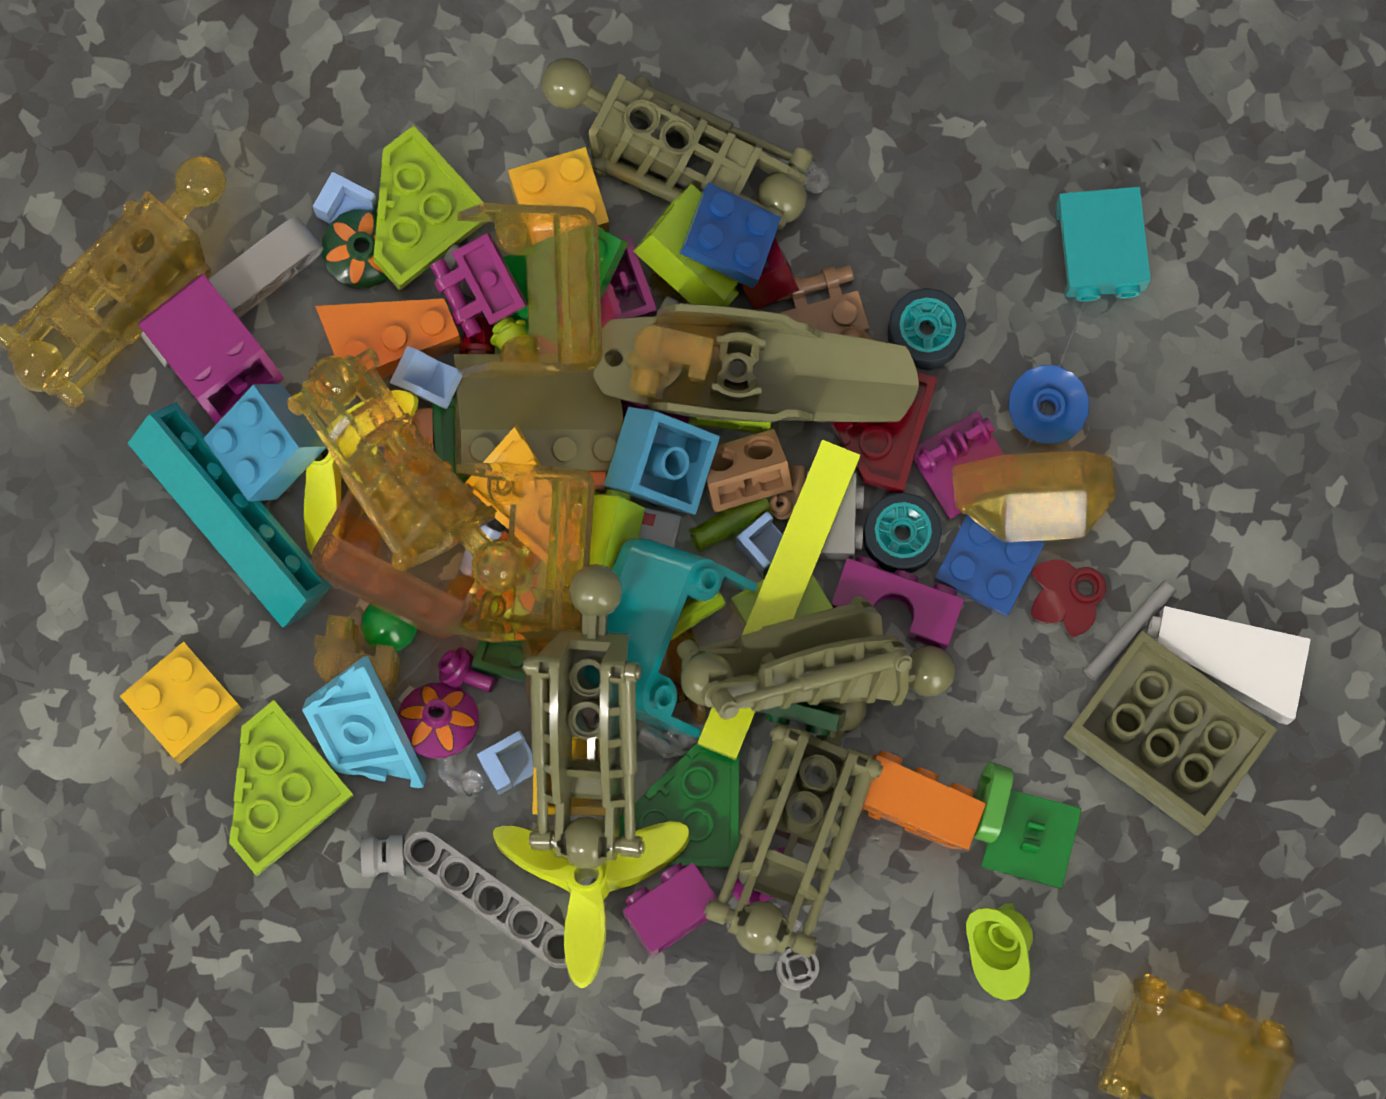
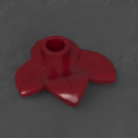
(1062, 598)

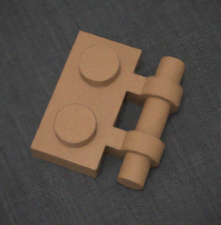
(829, 314)

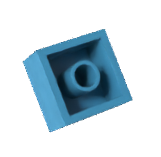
(264, 443)
(661, 460)

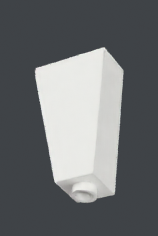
(1244, 660)

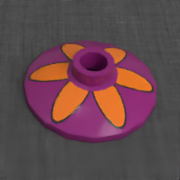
(441, 735)

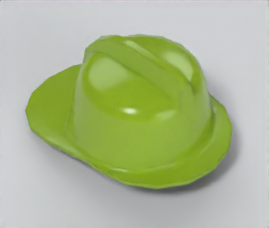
(1000, 950)

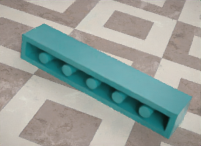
(236, 527)

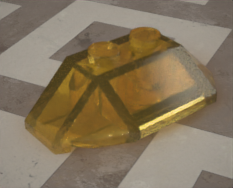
(1035, 494)

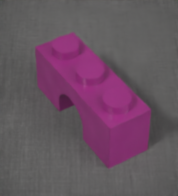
(931, 609)

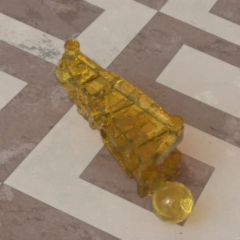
(71, 301)
(414, 496)

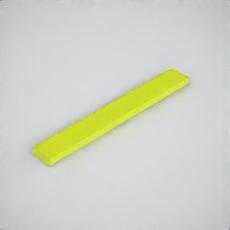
(789, 572)

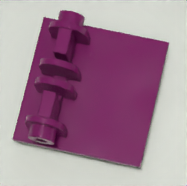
(956, 445)

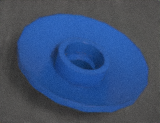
(1054, 386)

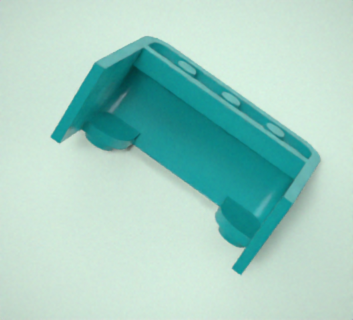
(654, 592)

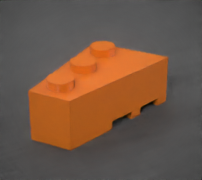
(390, 329)
(923, 804)

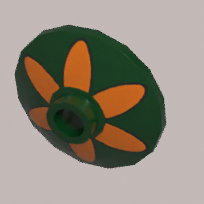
(341, 258)

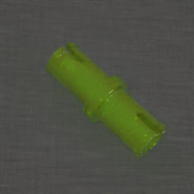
(727, 523)

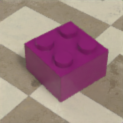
(670, 909)

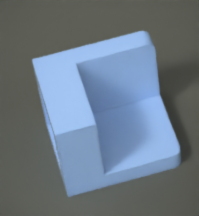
(341, 196)
(426, 377)
(760, 543)
(507, 762)

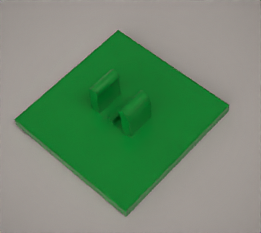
(1034, 840)

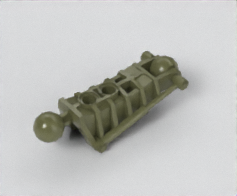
(708, 136)
(812, 659)
(586, 840)
(761, 924)

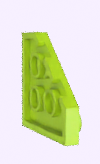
(418, 208)
(279, 789)

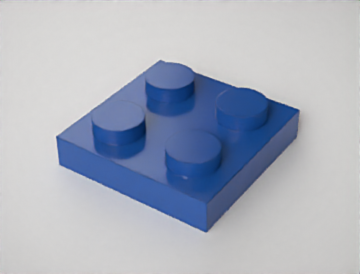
(730, 235)
(987, 567)

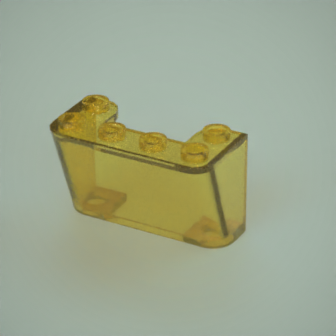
(1192, 1049)

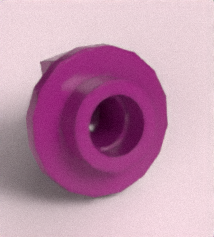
(456, 668)

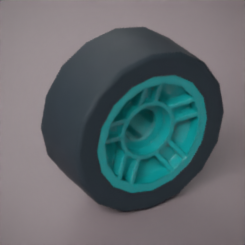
(942, 316)
(902, 511)

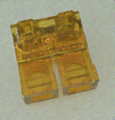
(665, 348)
(340, 650)

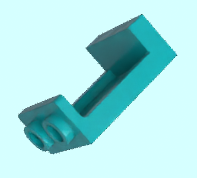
(1103, 243)

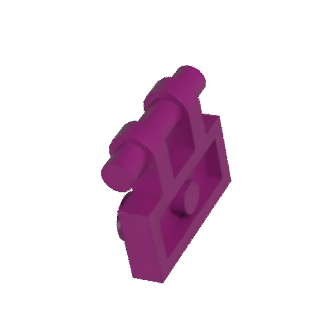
(489, 280)

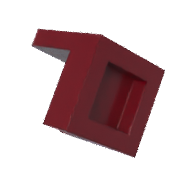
(775, 280)

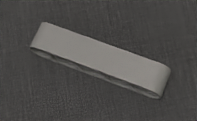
(262, 269)
(476, 885)

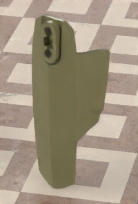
(767, 369)

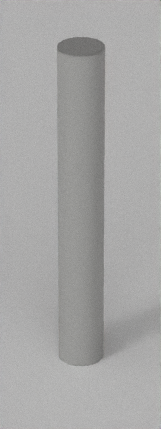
(1129, 631)

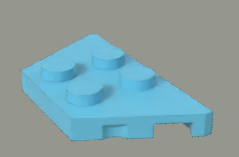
(361, 727)

